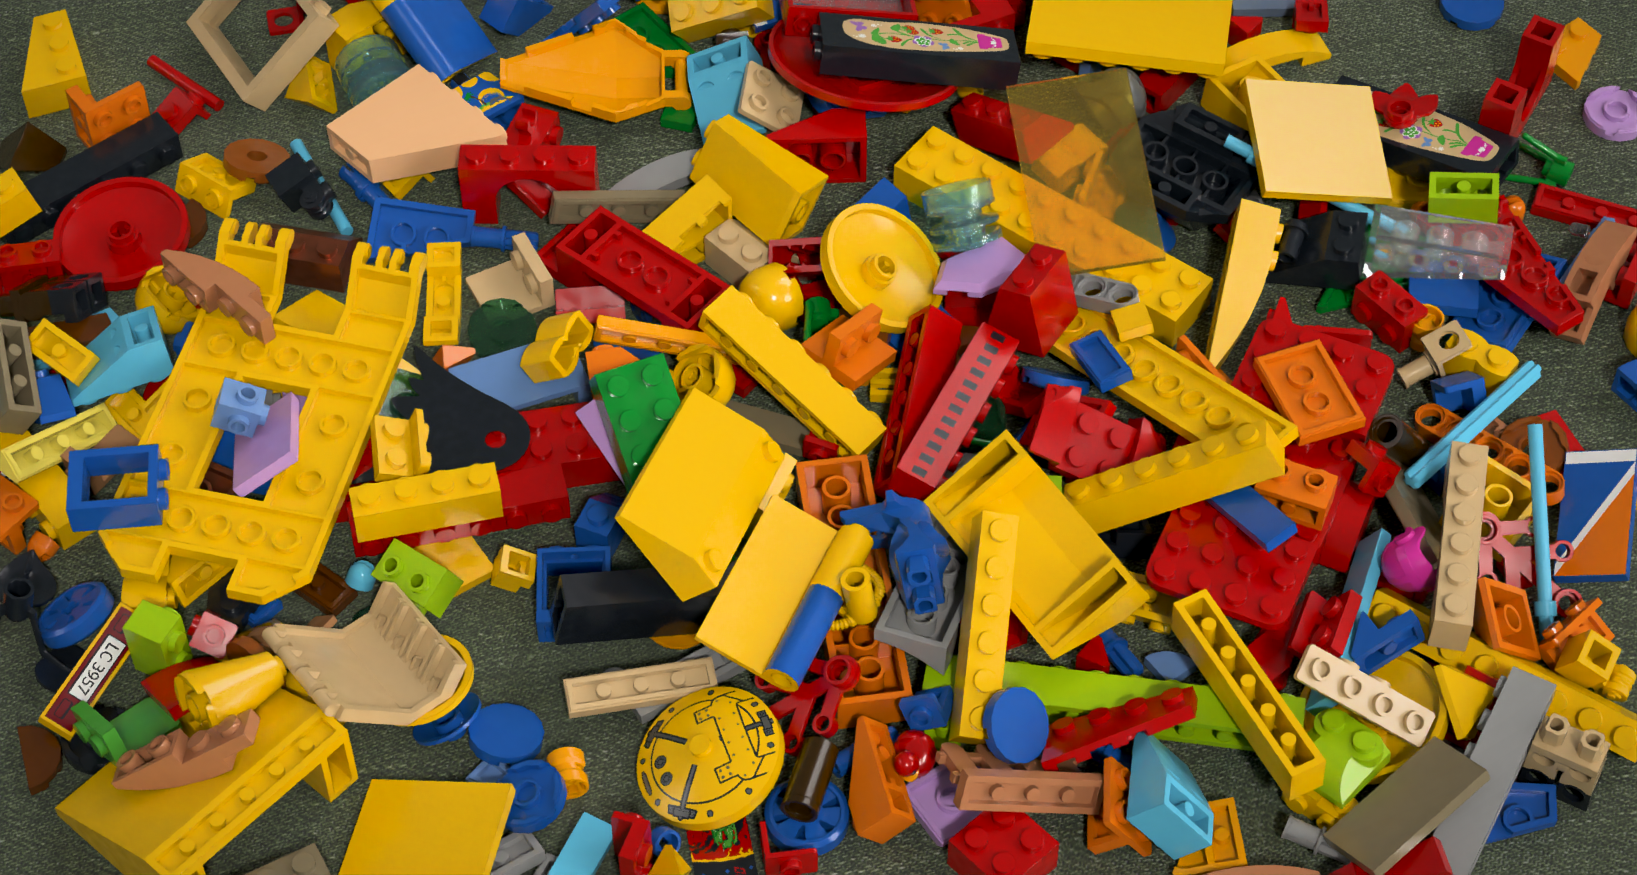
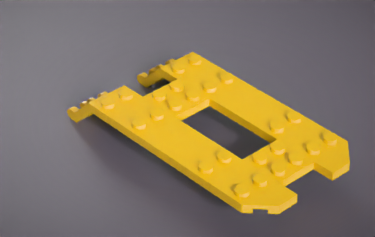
(345, 382)

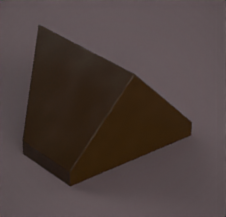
(30, 150)

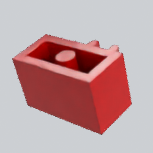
(534, 127)

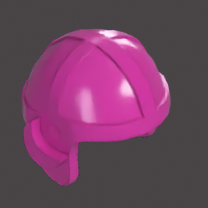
(1406, 565)

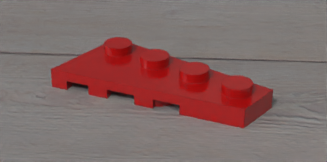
(1116, 726)

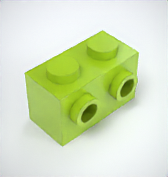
(1464, 195)
(420, 578)
(156, 638)

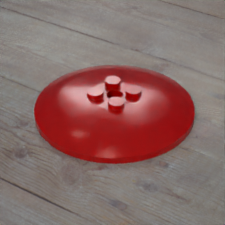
(794, 62)

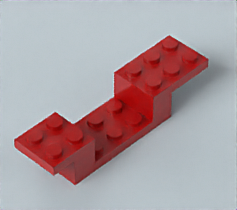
(639, 270)

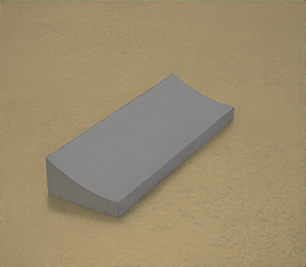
(930, 635)

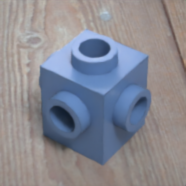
(240, 408)

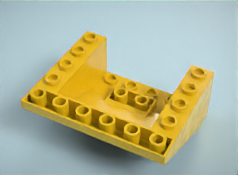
(1133, 33)
(188, 824)

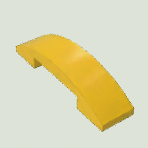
(1280, 48)
(443, 295)

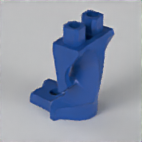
(915, 547)

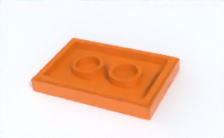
(1309, 391)

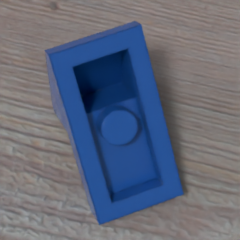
(1380, 646)

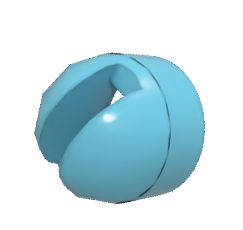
(360, 576)

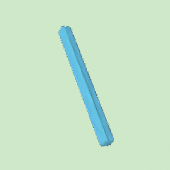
(1473, 423)

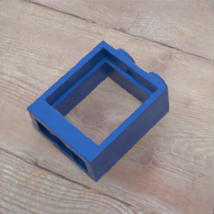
(122, 512)
(560, 561)

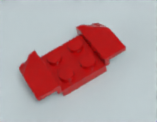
(1086, 441)

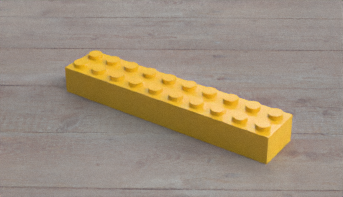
(1170, 288)

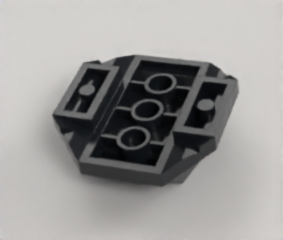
(1191, 170)

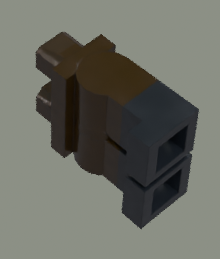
(70, 295)

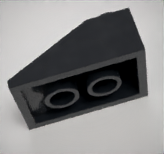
(1330, 255)

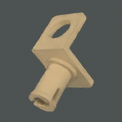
(1434, 355)

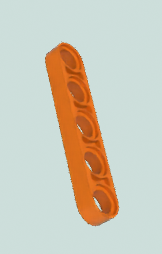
(1508, 454)

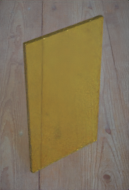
(1086, 170)

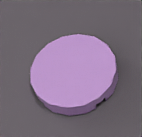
(1611, 113)

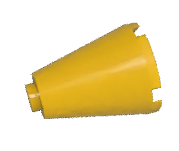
(228, 687)

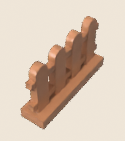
(1025, 789)

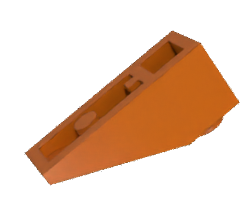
(876, 791)

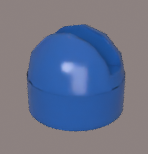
(668, 835)

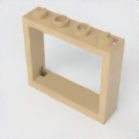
(281, 68)

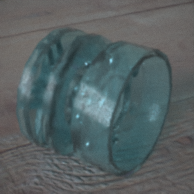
(368, 66)
(961, 215)

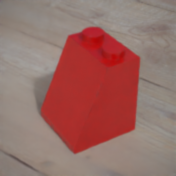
(1036, 300)

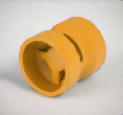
(1430, 323)
(570, 765)

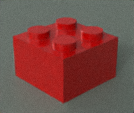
(1002, 846)

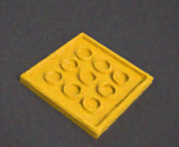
(1316, 142)
(428, 828)

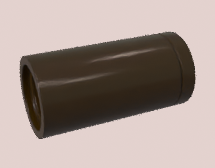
(1398, 438)
(809, 779)

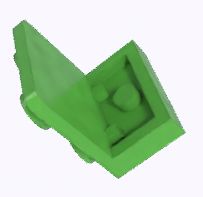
(126, 732)

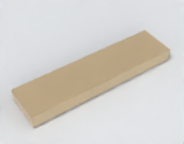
(637, 687)

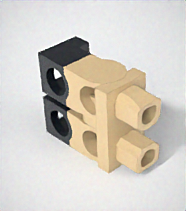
(1569, 750)

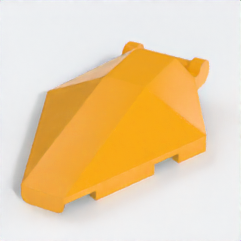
(599, 73)

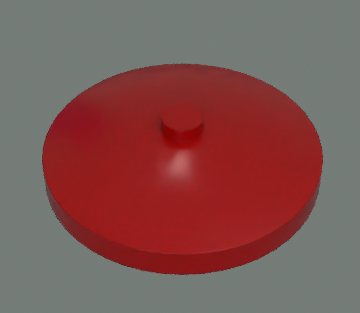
(121, 230)

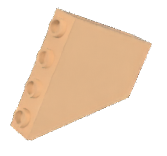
(410, 128)

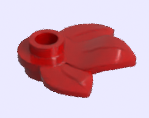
(1403, 106)

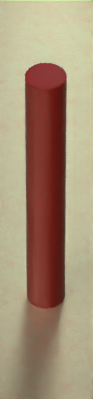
(184, 82)

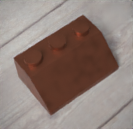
(317, 258)

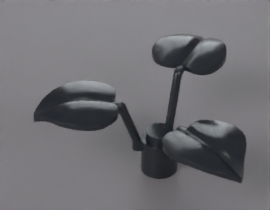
(27, 585)

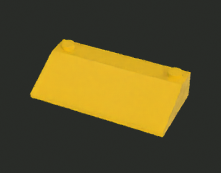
(699, 493)
(1064, 573)

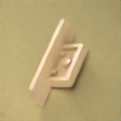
(1364, 695)

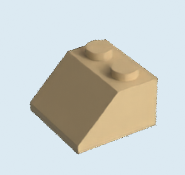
(735, 251)

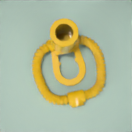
(860, 599)

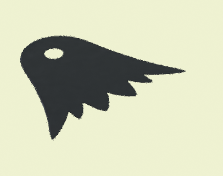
(460, 421)

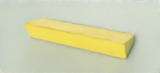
(44, 448)

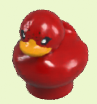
(914, 754)

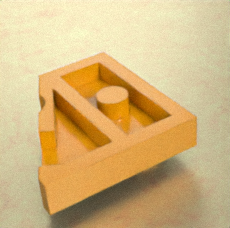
(1576, 52)
(1227, 844)

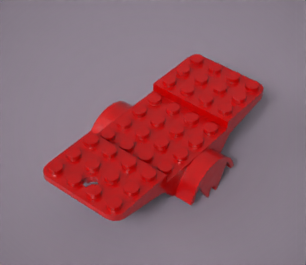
(1211, 553)

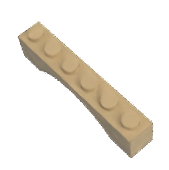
(1459, 546)

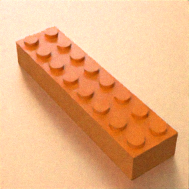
(823, 491)

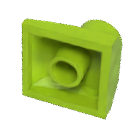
(1351, 755)

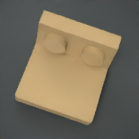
(769, 98)
(519, 279)

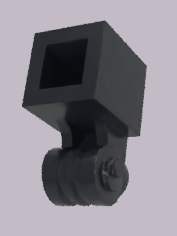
(299, 186)

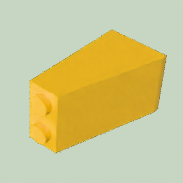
(767, 184)

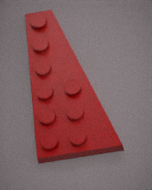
(1532, 281)

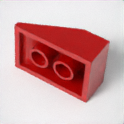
(830, 142)

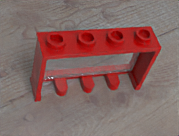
(801, 14)

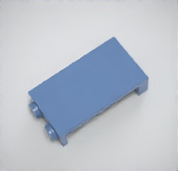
(507, 382)

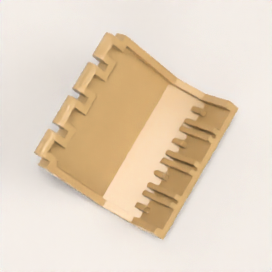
(376, 669)

